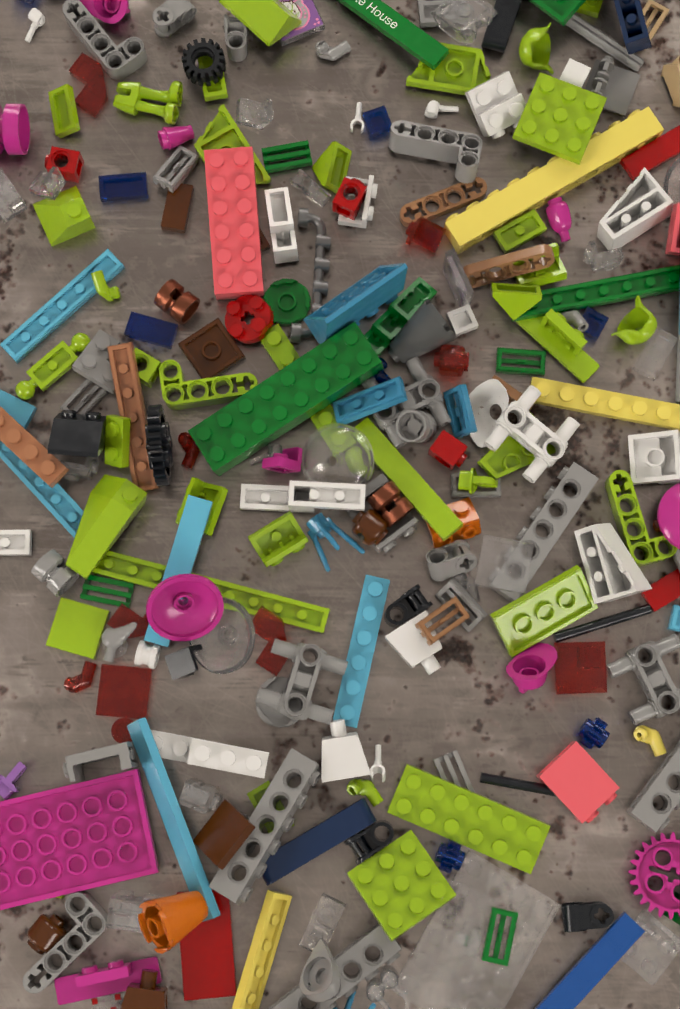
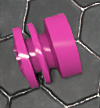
(14, 129)

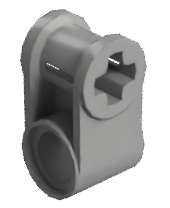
(172, 14)
(236, 34)
(448, 560)

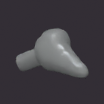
(114, 638)

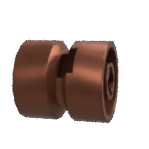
(179, 303)
(384, 497)

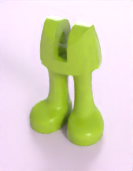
(133, 92)

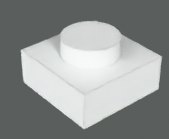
(462, 320)

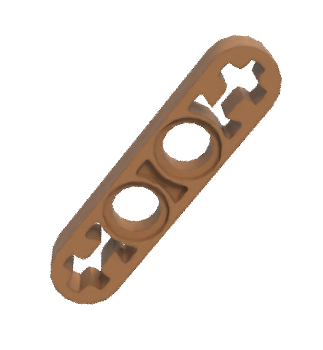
(441, 199)
(506, 262)

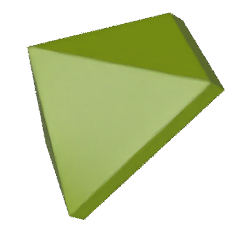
(332, 166)
(516, 297)

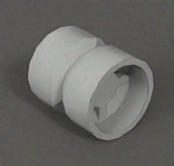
(416, 426)
(51, 569)

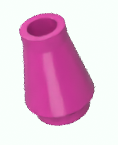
(174, 136)

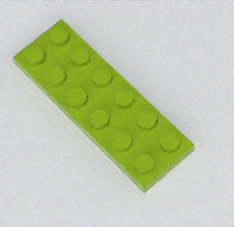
(468, 818)

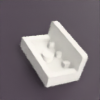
(366, 211)

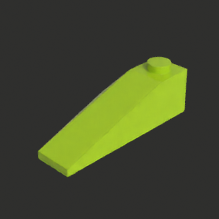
(104, 519)

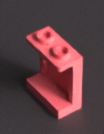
(578, 782)

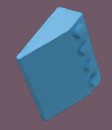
(358, 301)

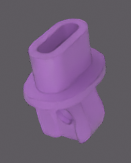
(7, 785)

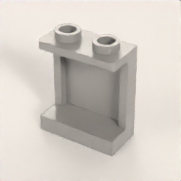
(404, 527)
(125, 750)

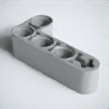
(98, 38)
(438, 145)
(64, 946)

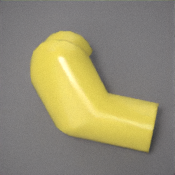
(652, 737)

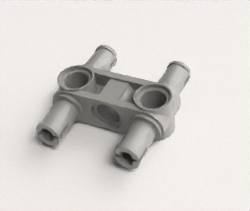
(415, 401)
(652, 677)
(301, 681)

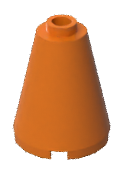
(171, 918)

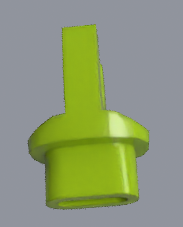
(470, 481)

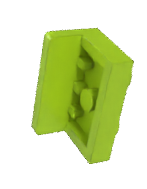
(552, 274)
(208, 492)
(278, 539)

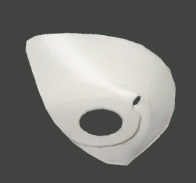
(486, 395)

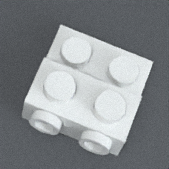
(496, 105)
(655, 457)

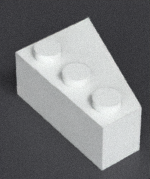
(635, 212)
(608, 564)

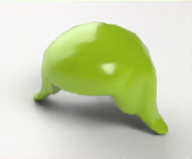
(536, 49)
(640, 319)

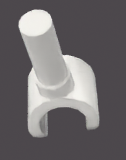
(38, 20)
(434, 107)
(358, 119)
(377, 767)

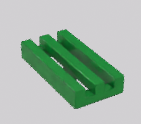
(266, 152)
(517, 370)
(128, 595)
(494, 959)

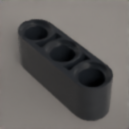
(500, 28)

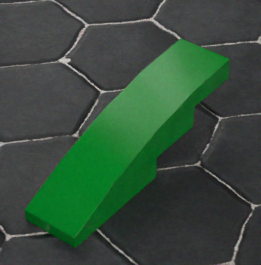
(398, 314)

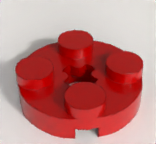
(259, 325)

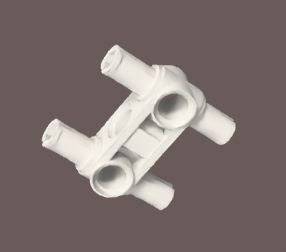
(531, 434)

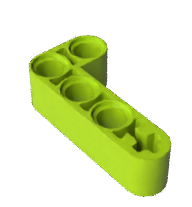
(210, 385)
(634, 518)

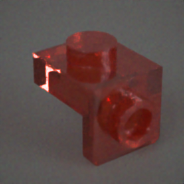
(425, 234)

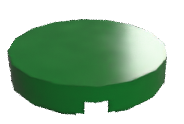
(288, 301)

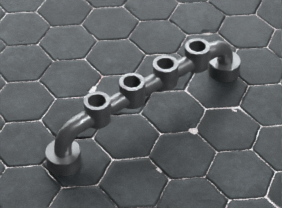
(321, 266)

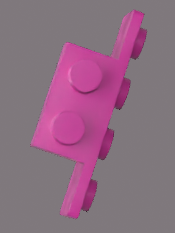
(103, 981)

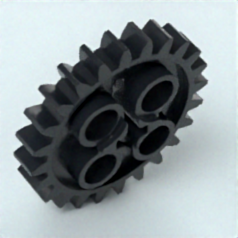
(159, 445)

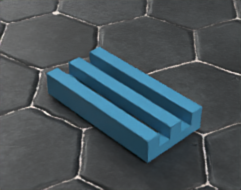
(463, 410)

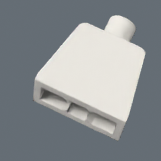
(413, 647)
(342, 754)

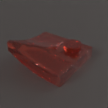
(580, 667)

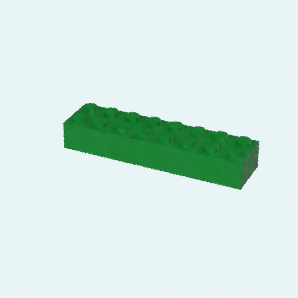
(286, 399)

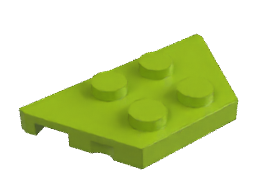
(456, 74)
(223, 134)

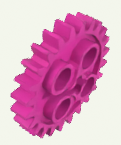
(664, 898)

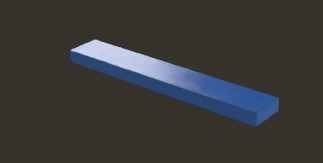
(593, 964)

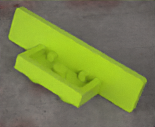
(562, 343)

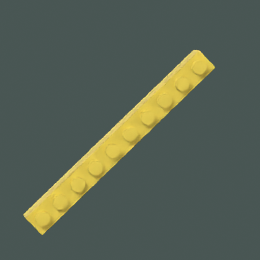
(551, 180)

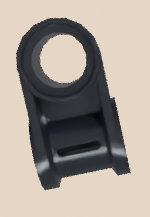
(410, 604)
(369, 841)
(580, 916)

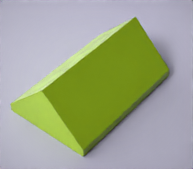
(265, 18)

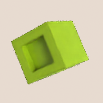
(151, 372)

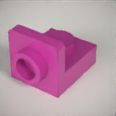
(286, 462)

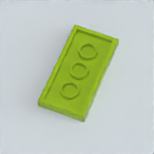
(544, 611)

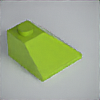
(64, 216)

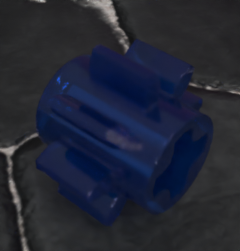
(593, 733)
(449, 856)

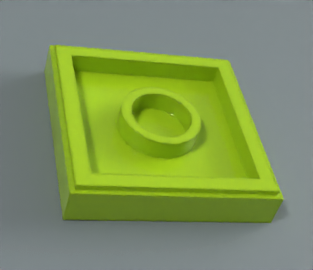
(78, 628)

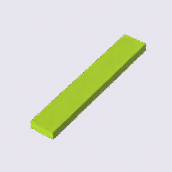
(410, 483)

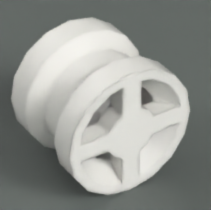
(147, 654)

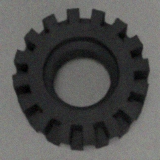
(199, 50)

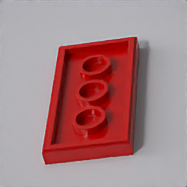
(209, 956)

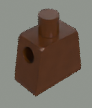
(146, 993)

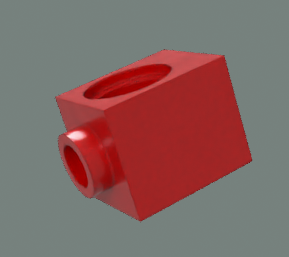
(73, 169)
(347, 207)
(448, 450)

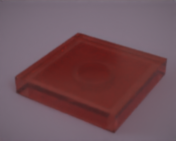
(124, 691)

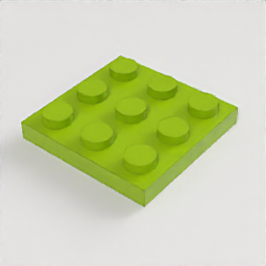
(559, 118)
(401, 885)

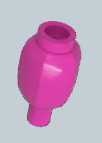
(559, 217)

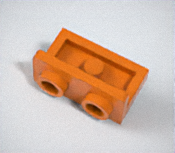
(468, 516)

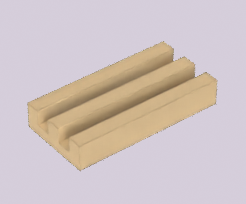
(657, 7)

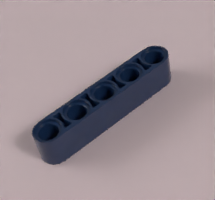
(318, 840)

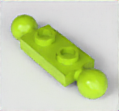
(52, 366)

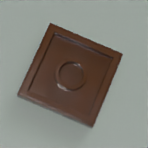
(211, 350)
(223, 834)

